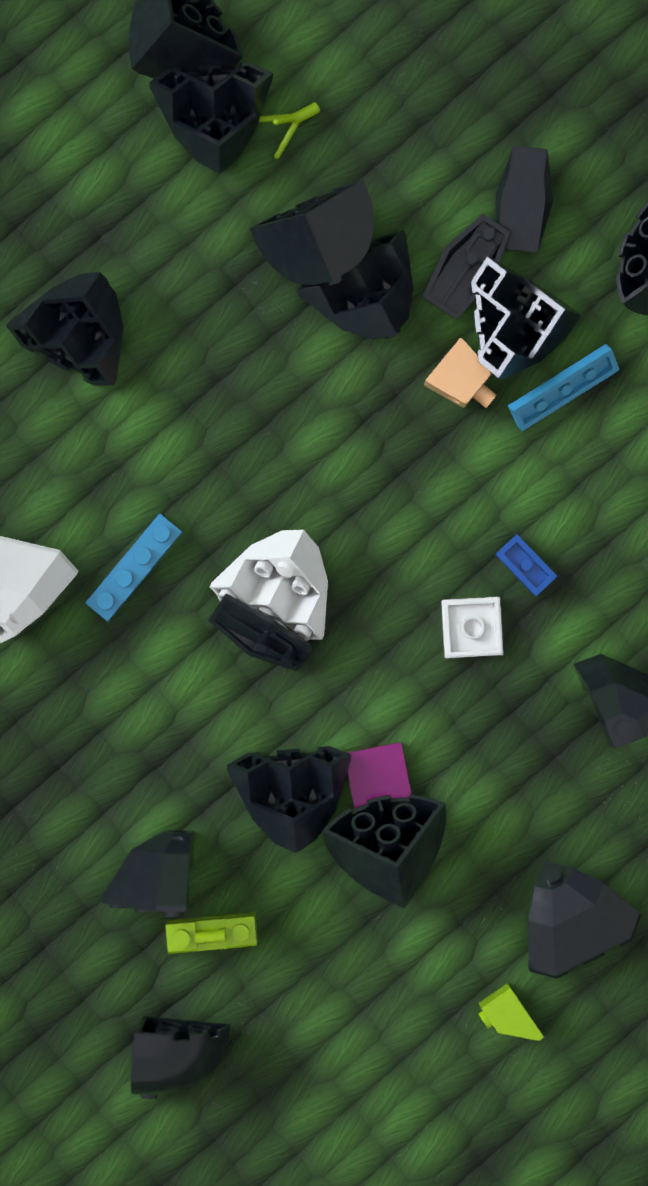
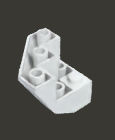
(282, 579)
(29, 583)

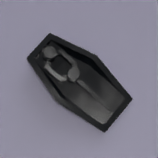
(525, 198)
(460, 261)
(259, 633)

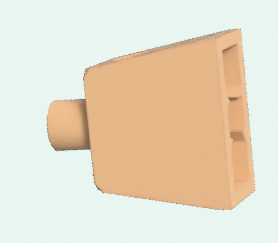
(461, 377)

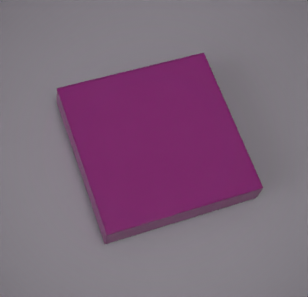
(378, 773)

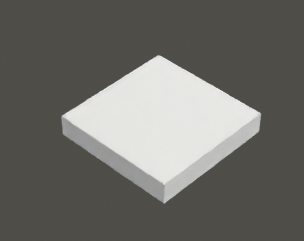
(472, 627)

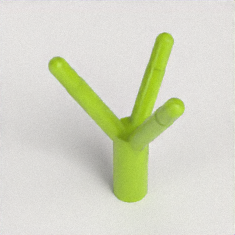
(296, 117)

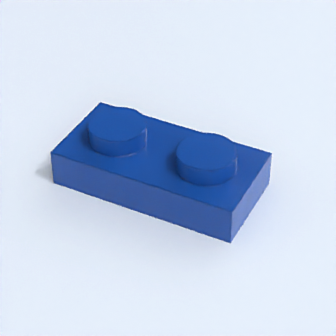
(526, 565)

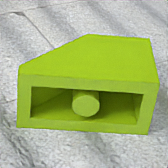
(508, 1015)

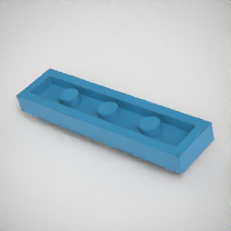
(564, 387)
(134, 567)

